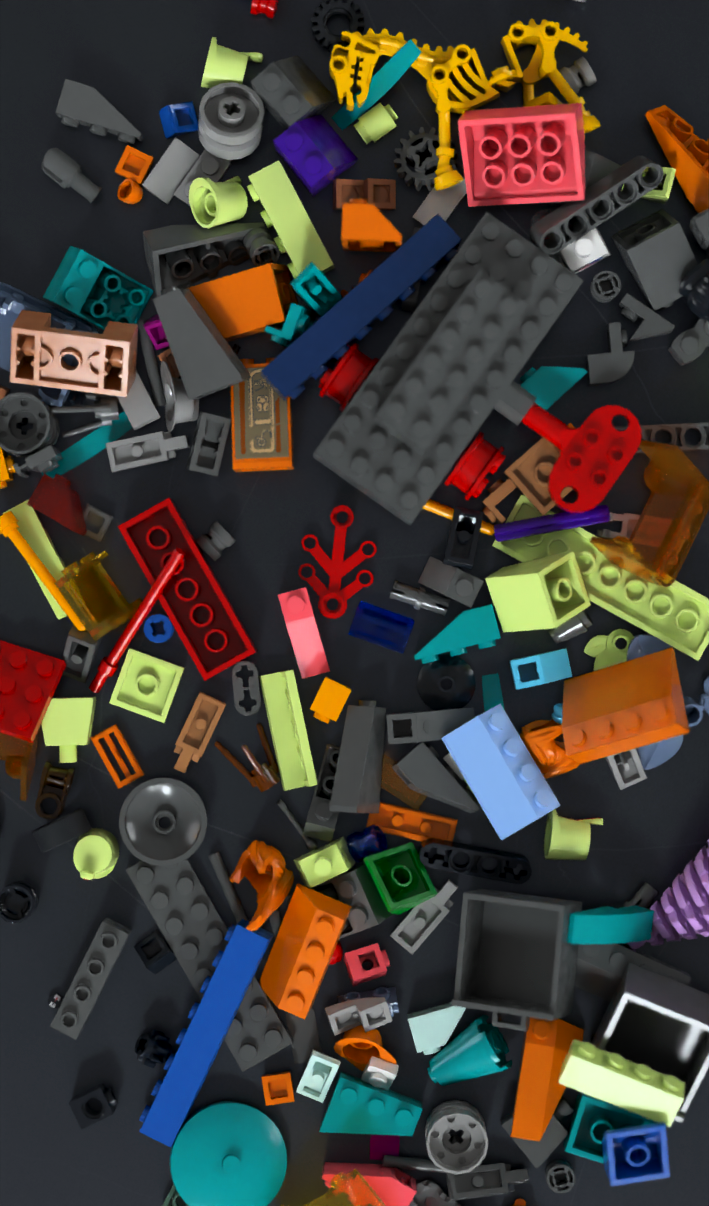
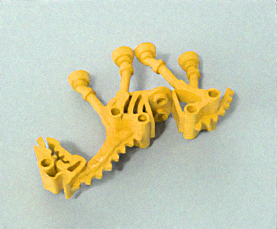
(439, 66)

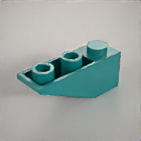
(466, 630)

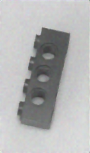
(90, 978)

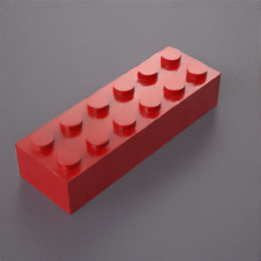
(193, 593)

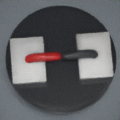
(55, 1000)

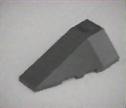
(191, 253)

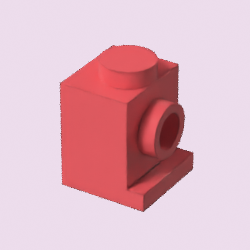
(372, 953)

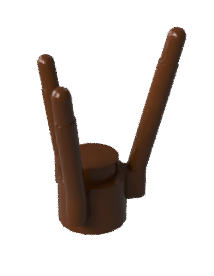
(263, 775)

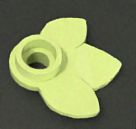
(605, 650)

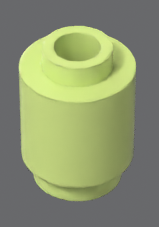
(376, 123)

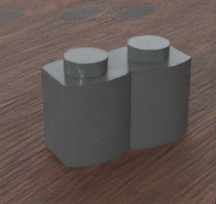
(690, 343)

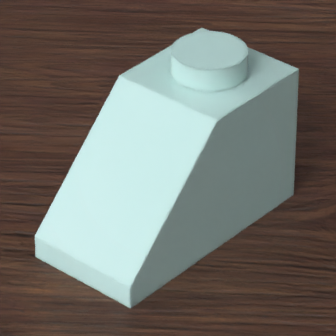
(434, 1026)

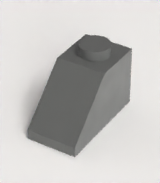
(450, 582)
(79, 654)

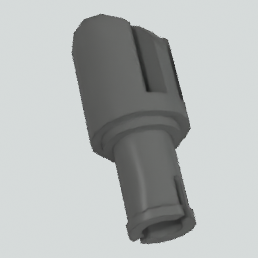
(68, 174)

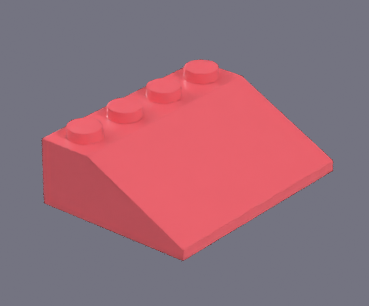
(523, 154)

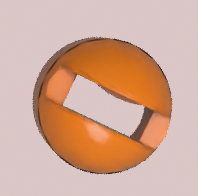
(130, 191)

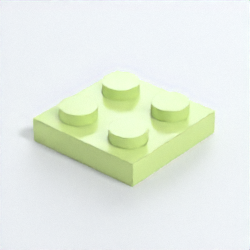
(147, 685)

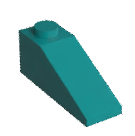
(315, 290)

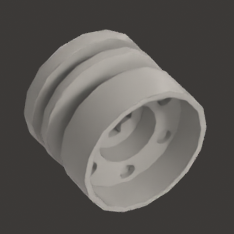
(461, 1152)

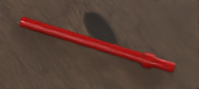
(109, 664)

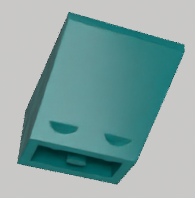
(96, 290)

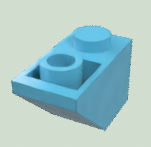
(540, 668)

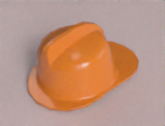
(359, 1046)

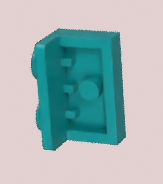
(296, 323)

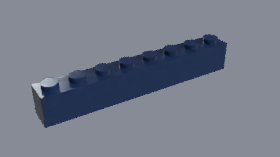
(361, 307)

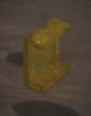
(95, 596)

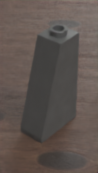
(197, 345)
(360, 760)

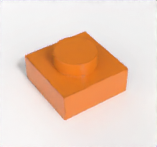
(134, 164)
(278, 1088)

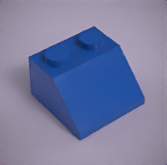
(636, 1154)

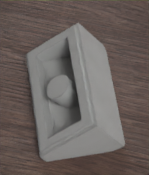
(170, 170)

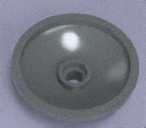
(142, 816)

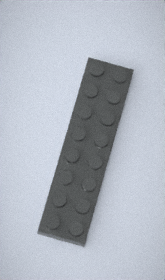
(196, 936)

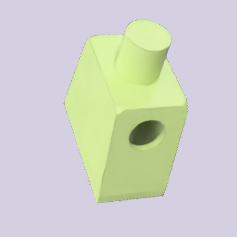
(69, 724)
(324, 863)

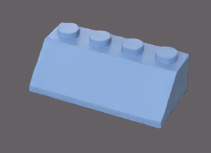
(500, 771)

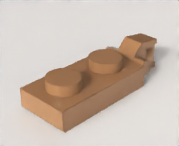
(198, 730)

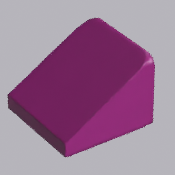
(156, 332)
(383, 1145)

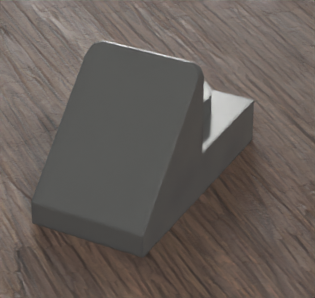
(651, 322)

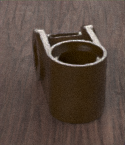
(54, 788)

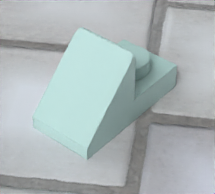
(318, 1076)

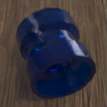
(366, 843)

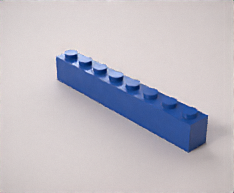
(205, 1033)

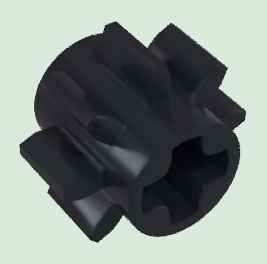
(153, 1048)

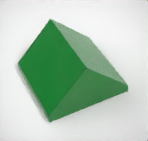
(400, 878)

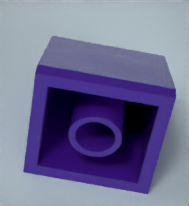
(314, 153)

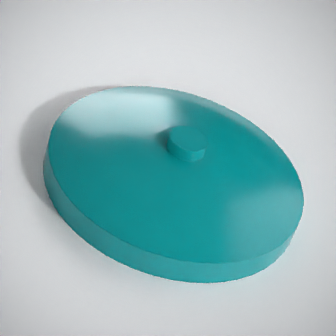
(228, 1157)

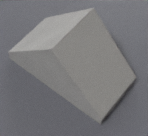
(626, 768)

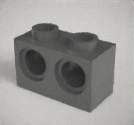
(208, 443)

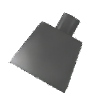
(554, 1134)

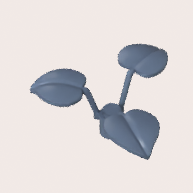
(659, 752)

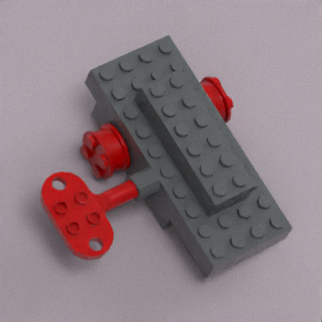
(447, 372)

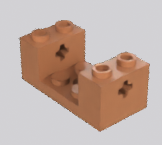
(104, 359)

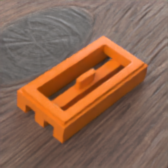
(129, 777)

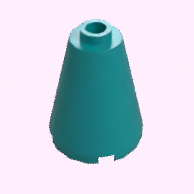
(470, 1055)

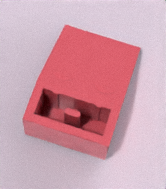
(389, 1183)

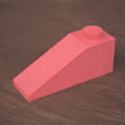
(304, 632)

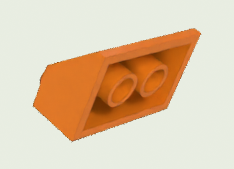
(367, 229)

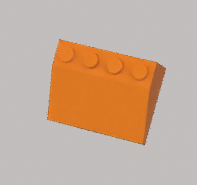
(623, 707)

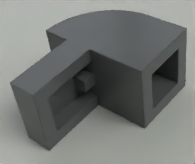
(610, 366)

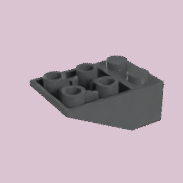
(359, 891)

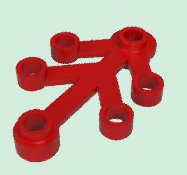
(336, 567)

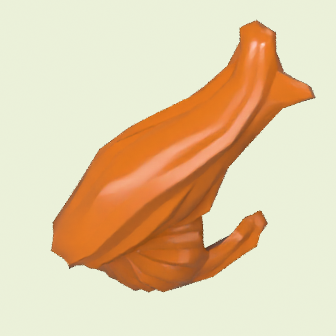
(545, 751)
(267, 874)

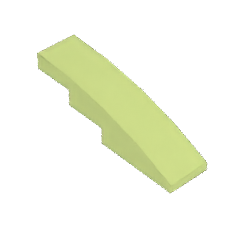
(42, 545)

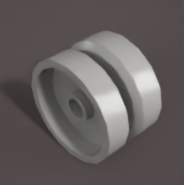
(230, 121)

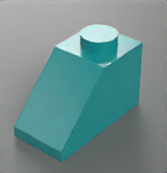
(550, 383)

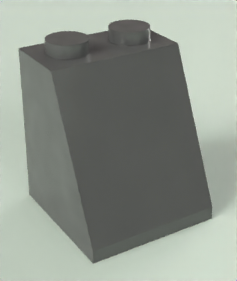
(291, 91)
(656, 257)

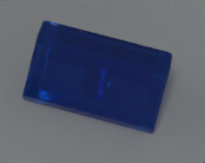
(381, 627)

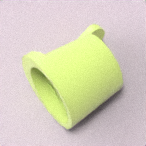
(226, 65)
(217, 201)
(568, 837)
(95, 854)

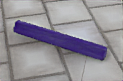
(550, 523)

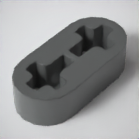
(254, 688)

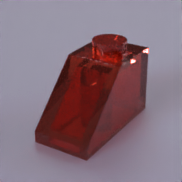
(59, 502)

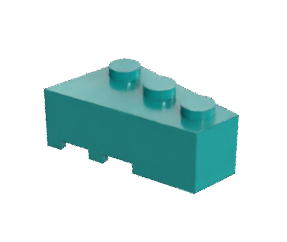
(364, 1109)

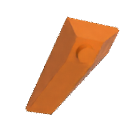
(684, 153)
(539, 1071)

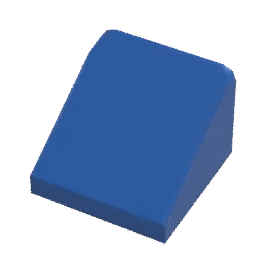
(178, 119)

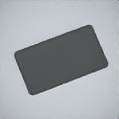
(304, 1035)

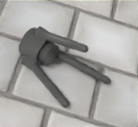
(106, 409)

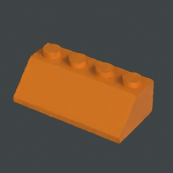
(303, 950)

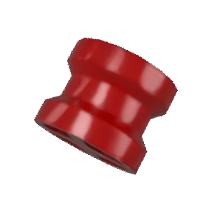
(266, 7)

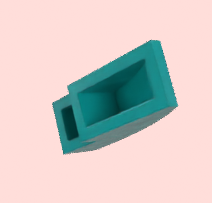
(610, 925)

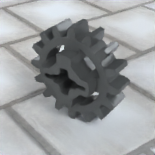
(418, 150)

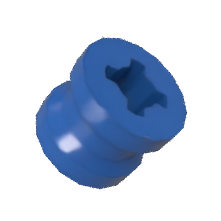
(163, 630)

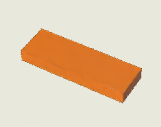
(412, 823)

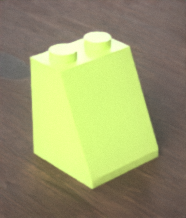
(538, 593)

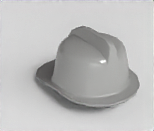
(178, 406)

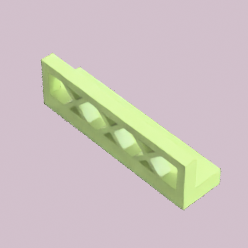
(288, 730)

